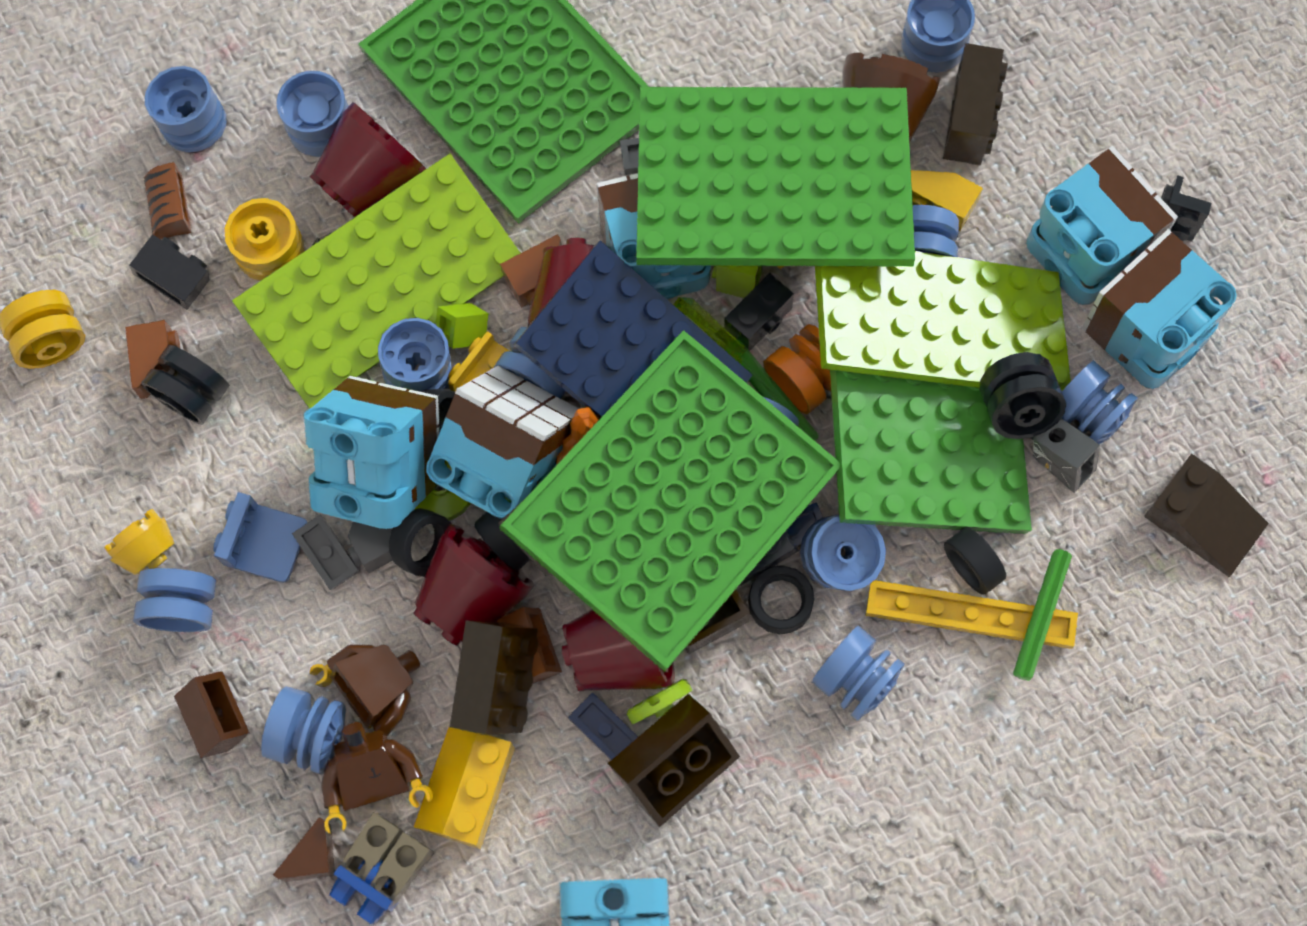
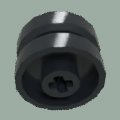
(185, 384)
(1022, 395)

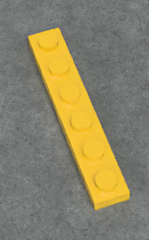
(964, 613)

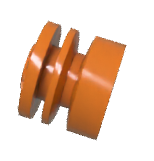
(800, 371)

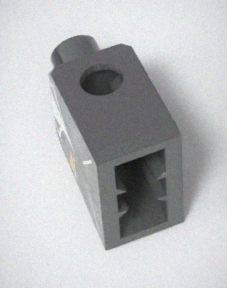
(1067, 454)

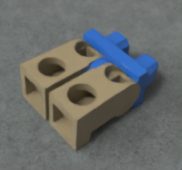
(379, 867)

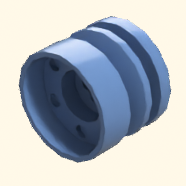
(185, 109)
(413, 344)
(1094, 406)
(858, 673)
(303, 730)

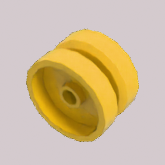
(262, 237)
(41, 329)

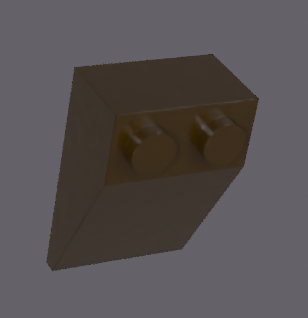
(1207, 515)

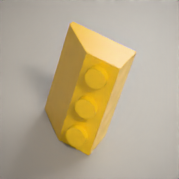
(465, 786)

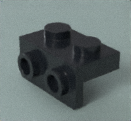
(1190, 210)

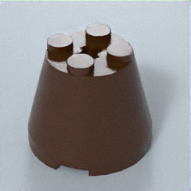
(893, 73)

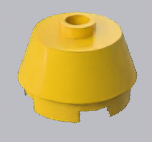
(141, 544)

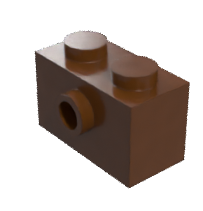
(211, 714)

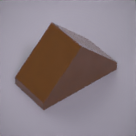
(311, 856)

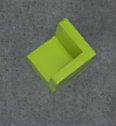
(461, 323)

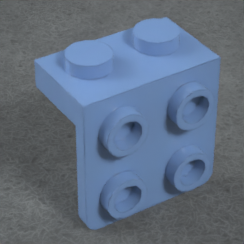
(258, 539)

